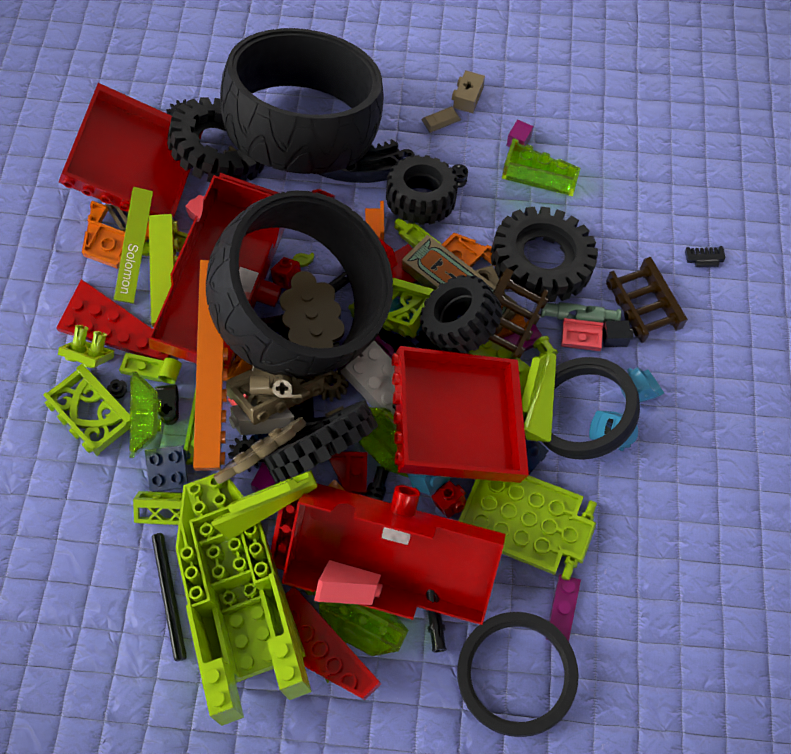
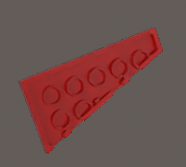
(101, 314)
(327, 652)

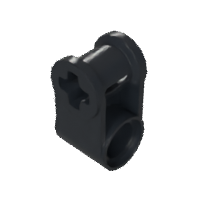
(169, 403)

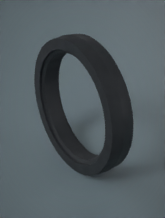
(625, 427)
(568, 658)

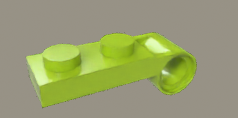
(151, 369)

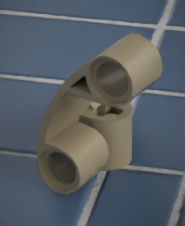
(280, 385)

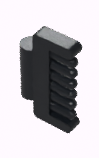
(705, 259)

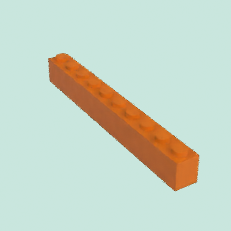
(209, 387)

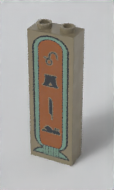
(434, 264)

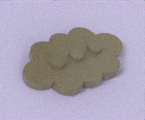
(311, 312)
(260, 450)

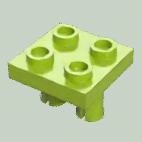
(88, 353)

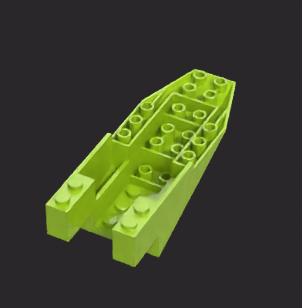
(234, 603)

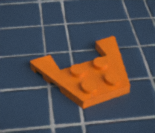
(102, 241)
(467, 249)

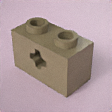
(468, 91)

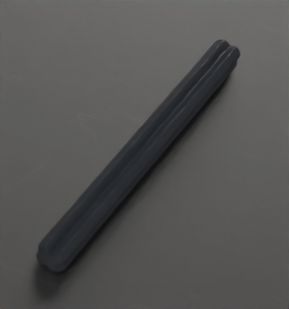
(169, 598)

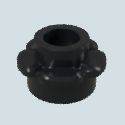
(117, 393)

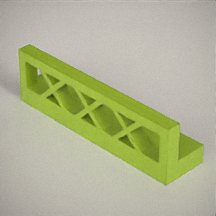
(158, 500)

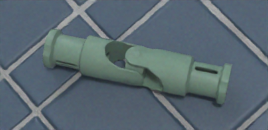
(587, 313)

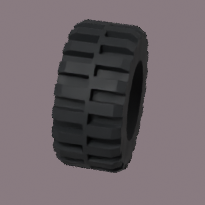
(423, 173)
(451, 300)

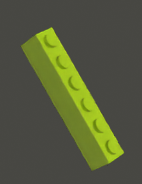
(162, 259)

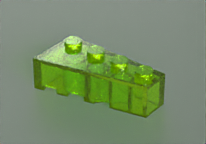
(539, 169)

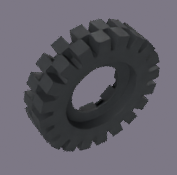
(186, 145)
(574, 242)
(321, 441)

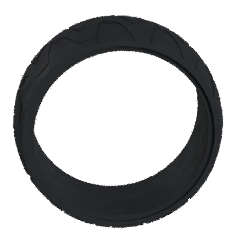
(294, 139)
(345, 237)

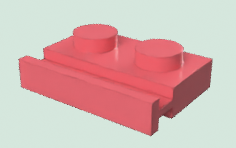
(582, 334)

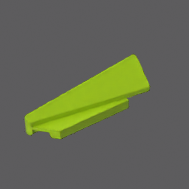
(539, 398)
(259, 505)

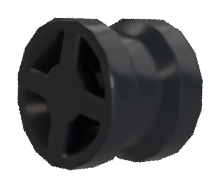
(461, 170)

